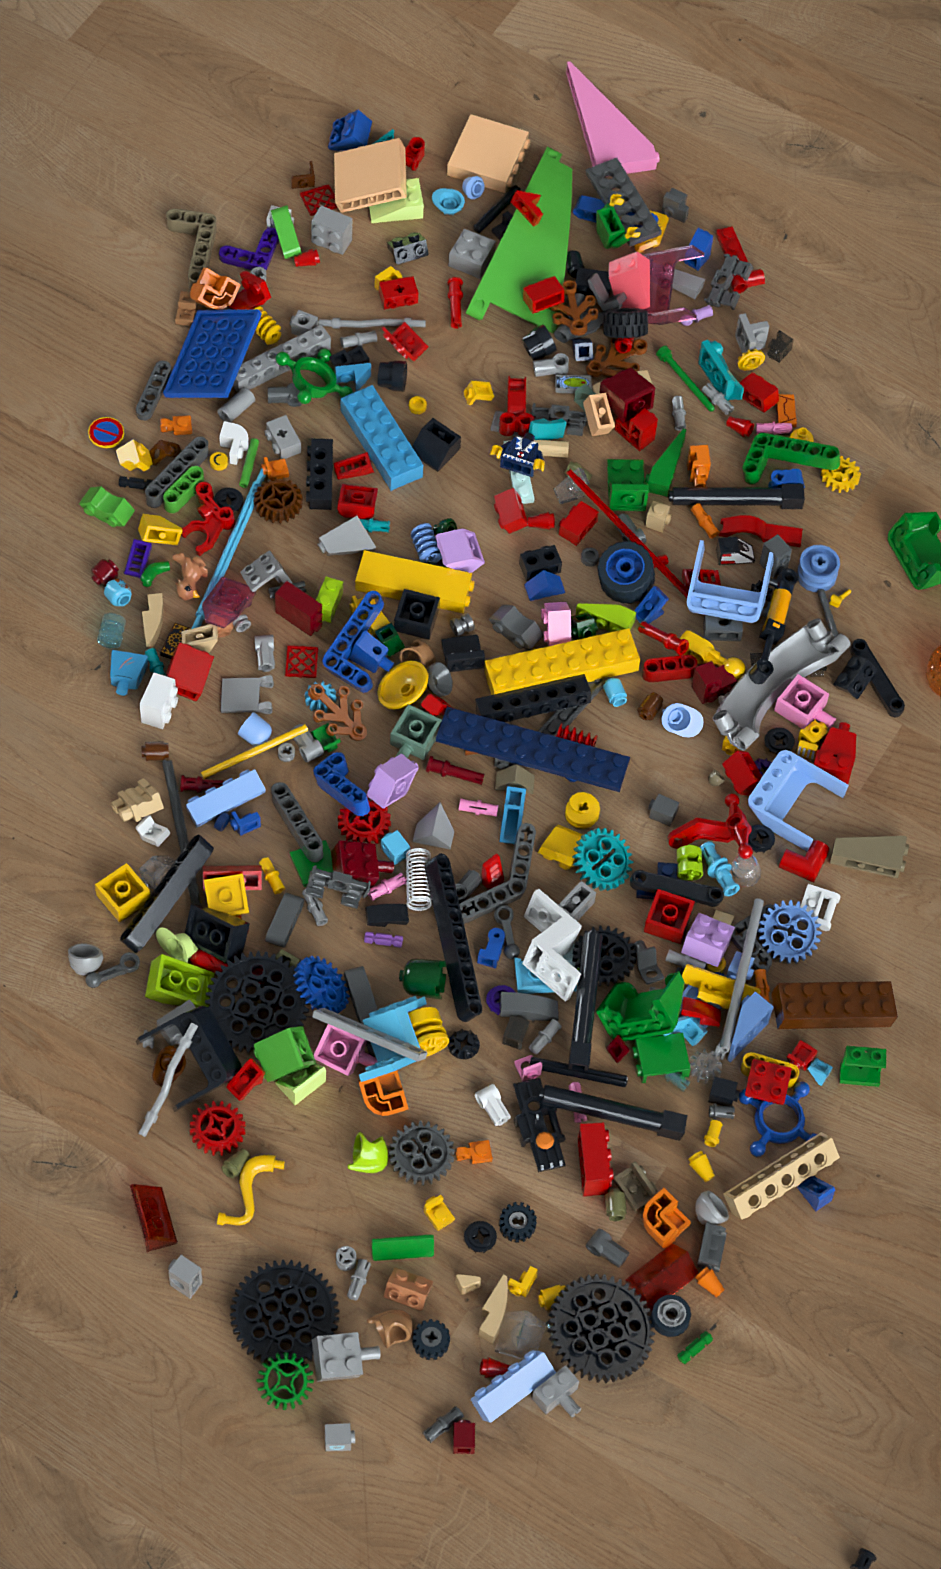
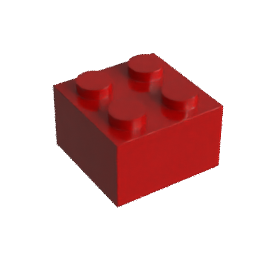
(669, 916)

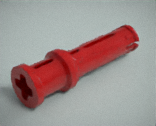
(455, 296)
(669, 640)

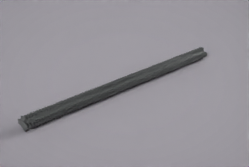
(179, 823)

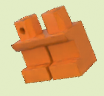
(699, 464)

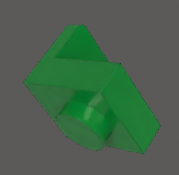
(328, 742)

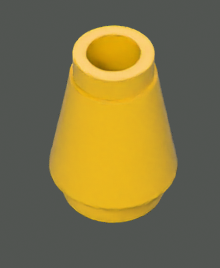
(701, 1165)

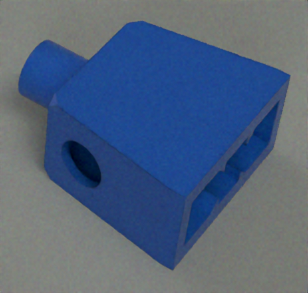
(370, 653)

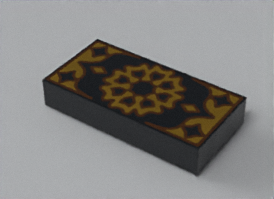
(173, 640)

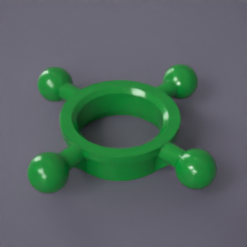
(318, 366)

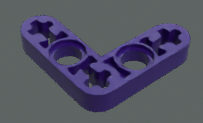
(258, 256)

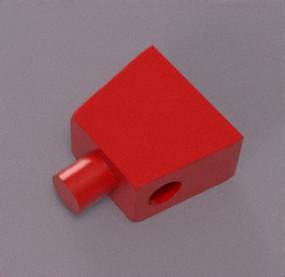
(840, 741)

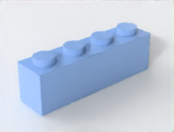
(225, 798)
(513, 1385)

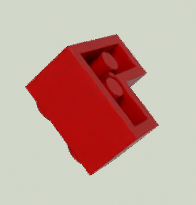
(639, 430)

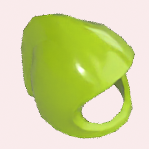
(369, 1156)

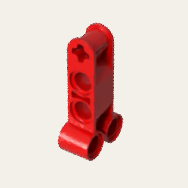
(516, 417)

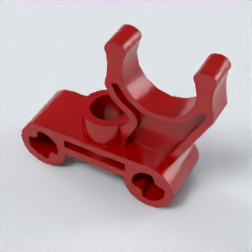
(214, 518)

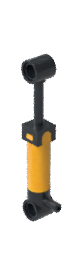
(774, 624)

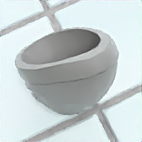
(84, 958)
(710, 1209)

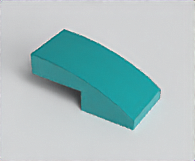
(547, 430)

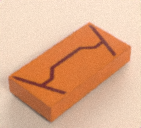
(786, 409)

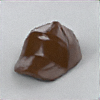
(161, 1063)

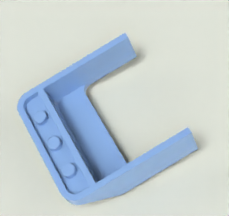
(726, 601)

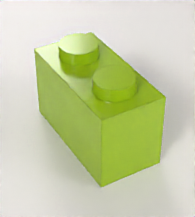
(330, 597)

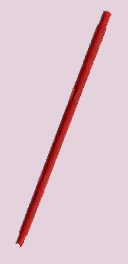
(615, 519)

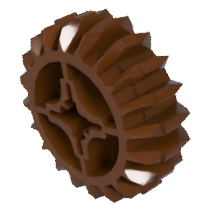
(274, 506)

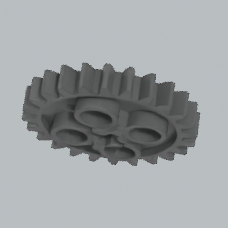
(405, 1161)

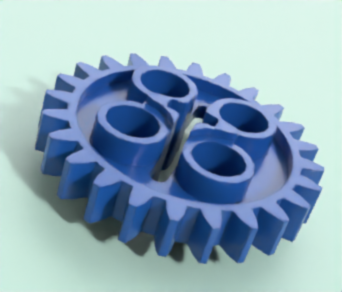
(321, 984)

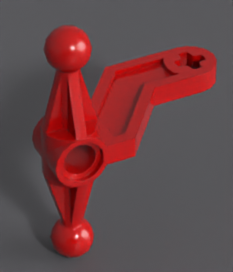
(734, 828)

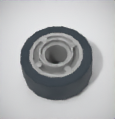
(675, 1305)

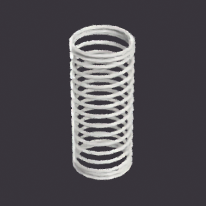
(417, 898)

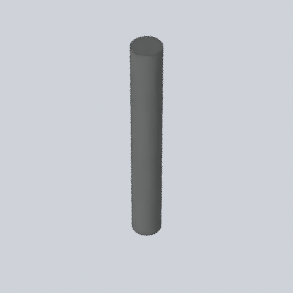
(827, 612)

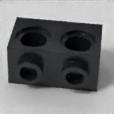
(539, 559)

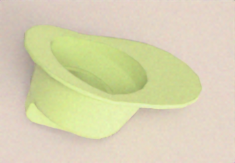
(176, 945)

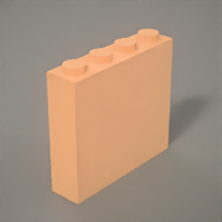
(488, 152)
(370, 175)

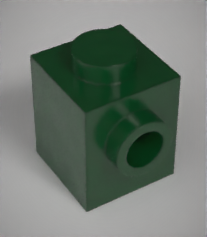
(390, 638)

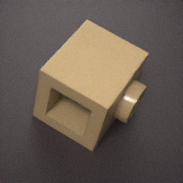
(658, 516)

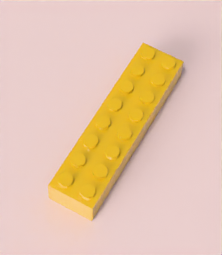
(594, 656)

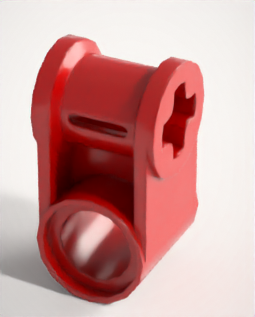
(415, 152)

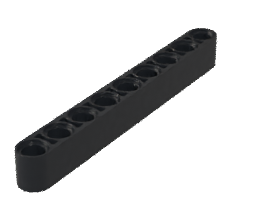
(453, 938)

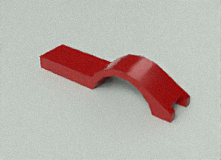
(758, 527)

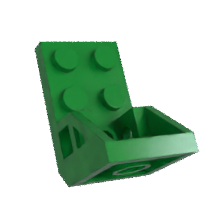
(626, 485)

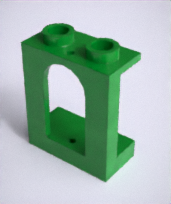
(862, 1067)

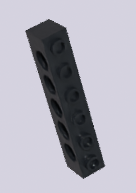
(535, 699)

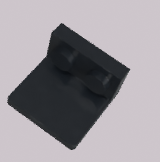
(463, 653)

